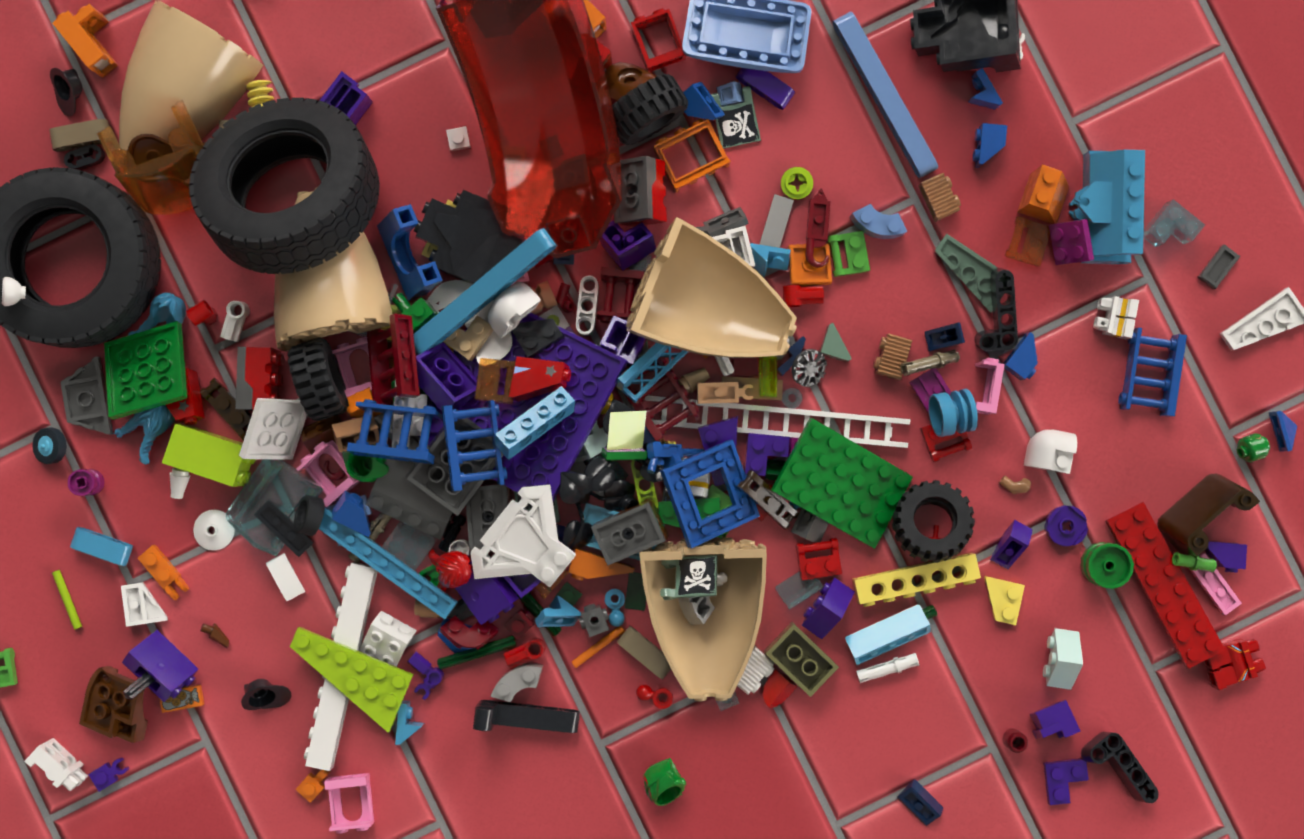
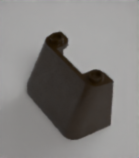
(1200, 506)

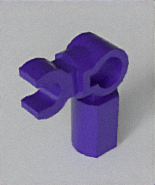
(433, 675)

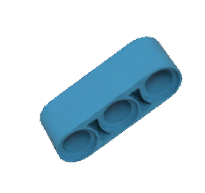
(101, 546)

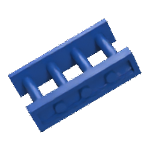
(1172, 365)
(453, 437)
(401, 452)

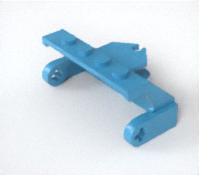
(1112, 204)

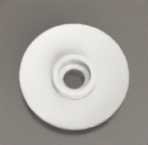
(223, 532)

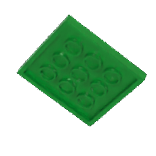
(145, 370)

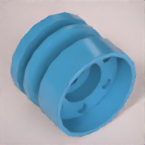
(953, 412)

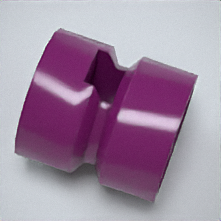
(91, 482)

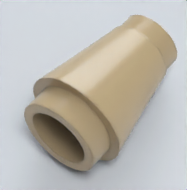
(691, 379)

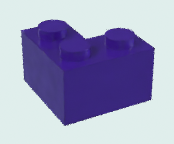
(627, 246)
(759, 447)
(828, 608)

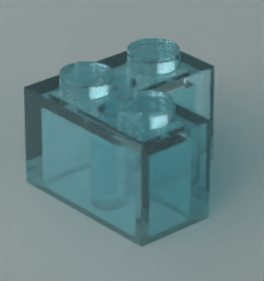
(1172, 220)

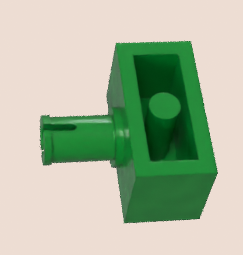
(420, 311)

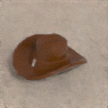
(625, 77)

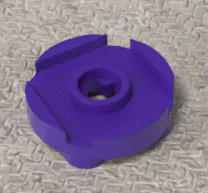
(1067, 537)

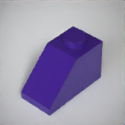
(1012, 544)
(1228, 555)

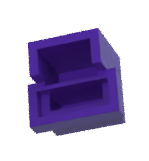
(347, 97)
(621, 341)
(1054, 719)

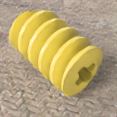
(259, 92)

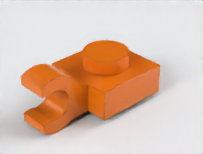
(312, 785)

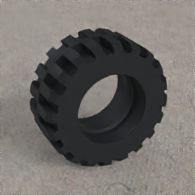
(648, 109)
(317, 379)
(952, 503)

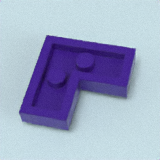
(1058, 776)

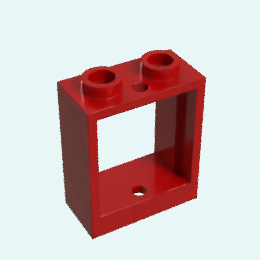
(664, 59)

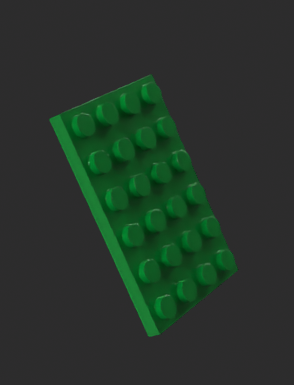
(841, 483)

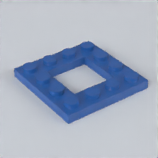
(676, 481)

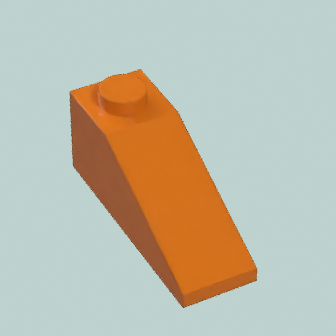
(591, 565)

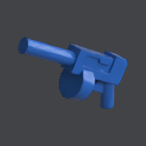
(669, 452)

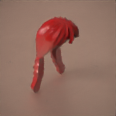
(452, 569)

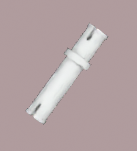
(889, 667)

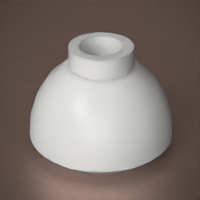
(12, 291)

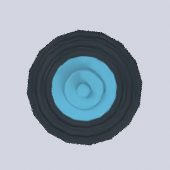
(49, 445)

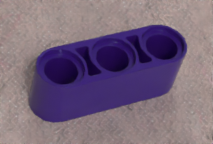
(766, 86)

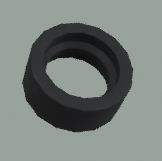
(309, 515)

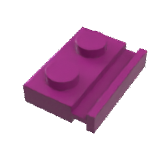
(928, 384)

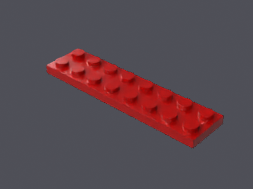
(1166, 586)

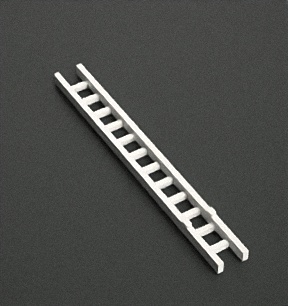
(787, 411)

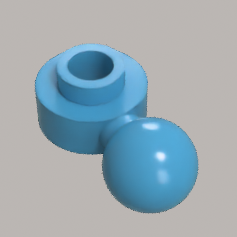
(616, 616)

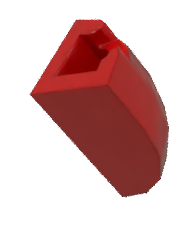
(777, 689)

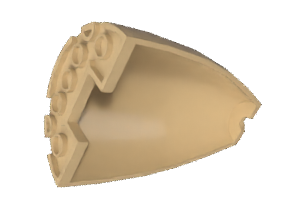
(177, 62)
(331, 297)
(708, 300)
(710, 655)

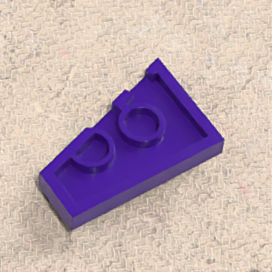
(715, 434)

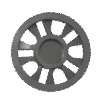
(809, 367)

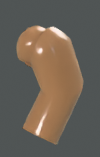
(1015, 487)

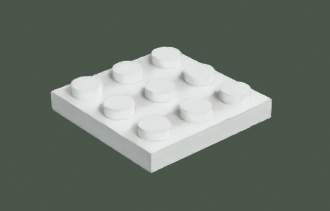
(273, 429)

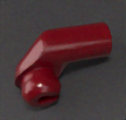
(563, 300)

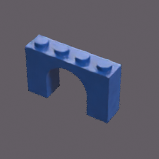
(395, 233)

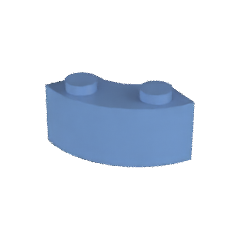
(878, 224)

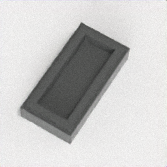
(1218, 266)

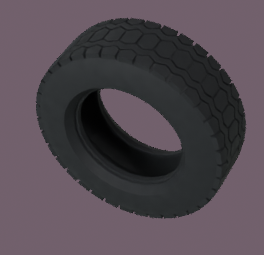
(259, 143)
(129, 269)

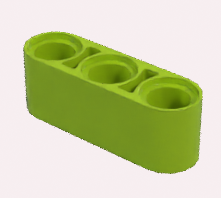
(643, 495)

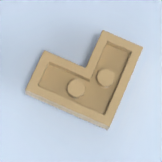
(472, 340)

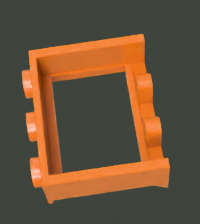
(709, 168)

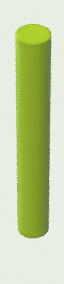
(67, 599)

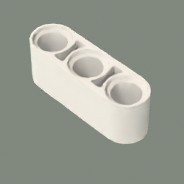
(591, 296)

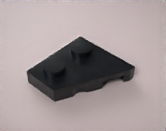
(537, 335)

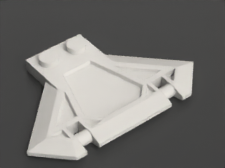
(524, 540)

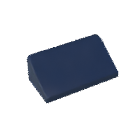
(921, 802)

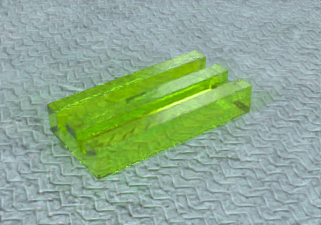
(768, 376)

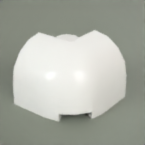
(511, 307)
(1051, 451)

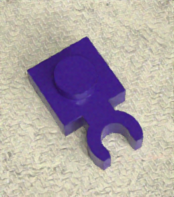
(106, 775)

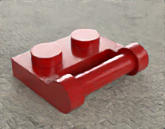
(932, 439)
(819, 566)

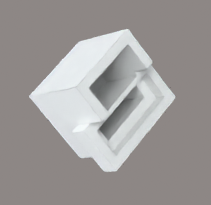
(738, 242)

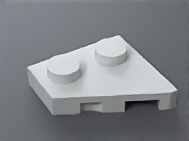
(140, 605)

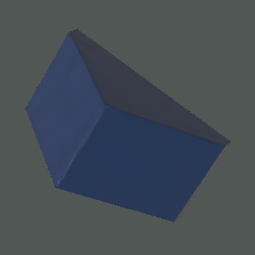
(944, 337)

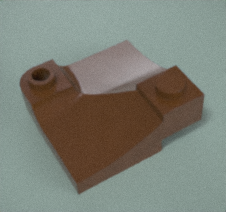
(109, 711)

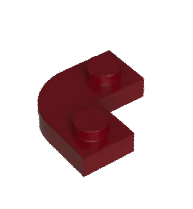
(464, 637)

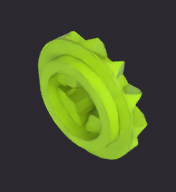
(803, 176)

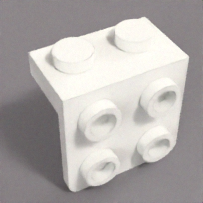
(387, 639)

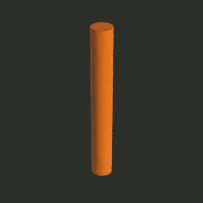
(598, 646)

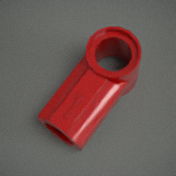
(797, 296)
(202, 313)
(523, 653)

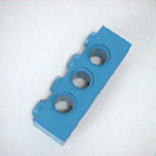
(534, 422)

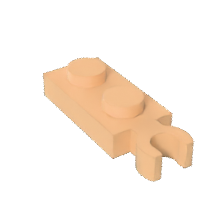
(721, 392)

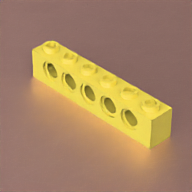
(966, 562)

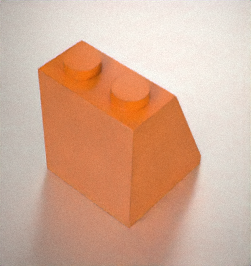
(1044, 194)

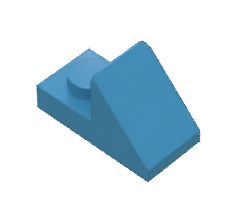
(770, 257)
(558, 615)
(404, 726)

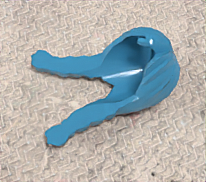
(164, 308)
(154, 423)

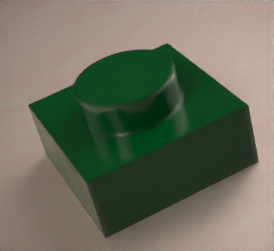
(773, 469)
(569, 593)

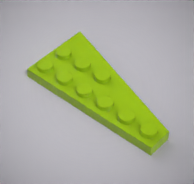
(366, 681)

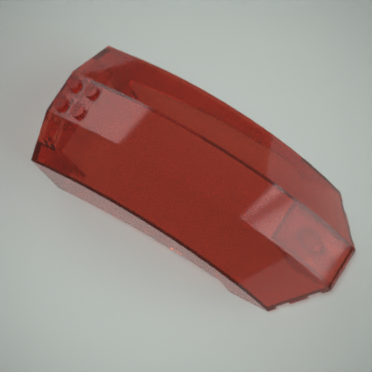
(540, 116)

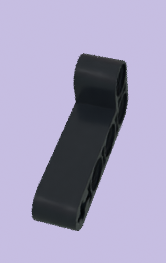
(999, 310)
(1141, 786)

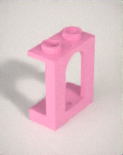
(342, 354)
(992, 386)
(311, 464)
(339, 822)

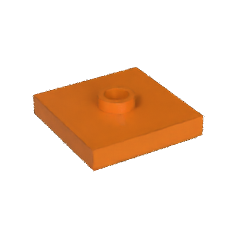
(802, 272)

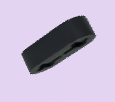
(82, 153)

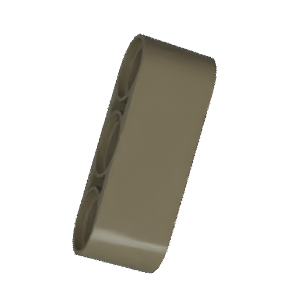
(77, 135)
(644, 652)

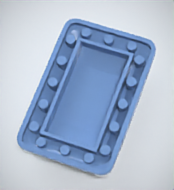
(748, 33)

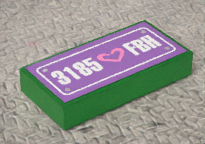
(624, 454)

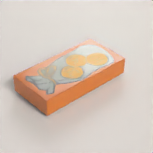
(187, 698)

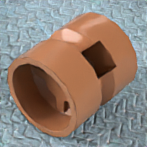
(546, 295)

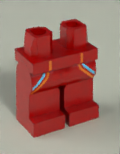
(1234, 663)

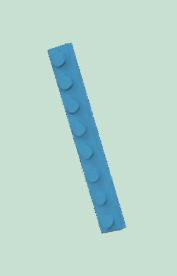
(389, 566)

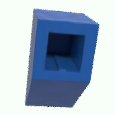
(990, 140)

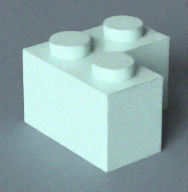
(1064, 659)

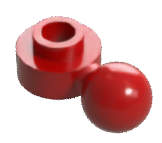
(645, 693)

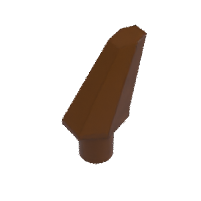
(215, 634)

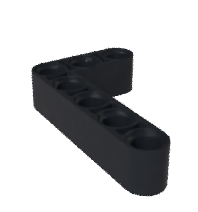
(492, 713)

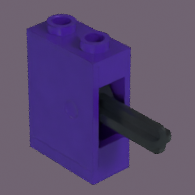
(485, 598)
(158, 667)

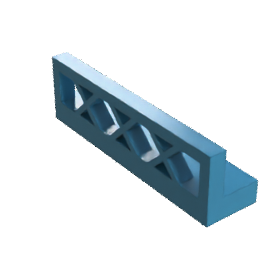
(644, 363)

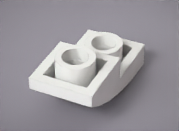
(285, 577)

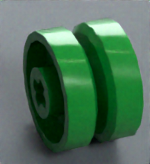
(1109, 575)

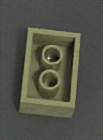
(801, 659)

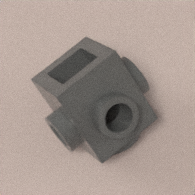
(594, 627)

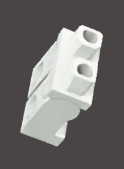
(58, 764)

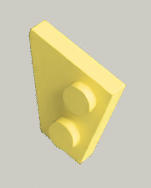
(1005, 599)

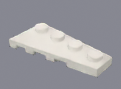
(1270, 318)

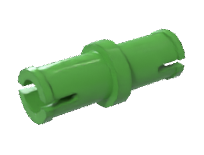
(1194, 562)

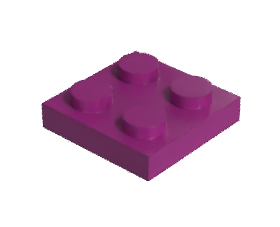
(1071, 242)

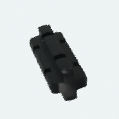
(452, 532)

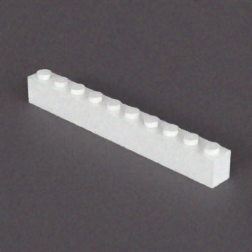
(349, 631)

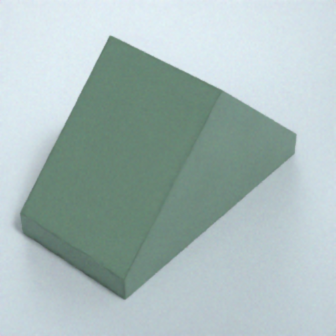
(833, 346)

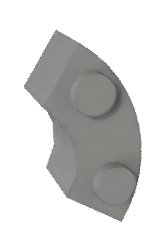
(696, 609)
(517, 679)

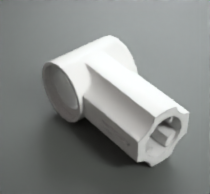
(234, 324)

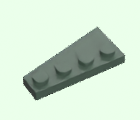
(969, 268)

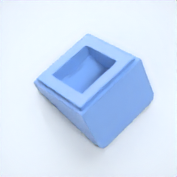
(730, 93)

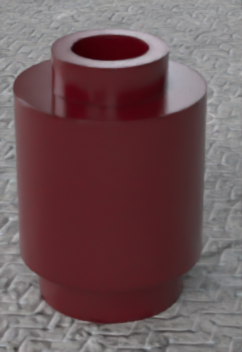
(1019, 744)

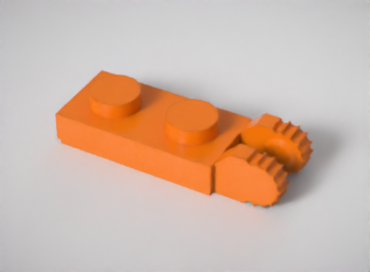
(162, 571)

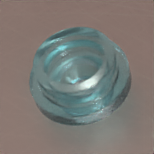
(796, 393)

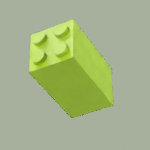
(207, 455)

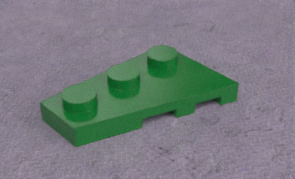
(705, 507)

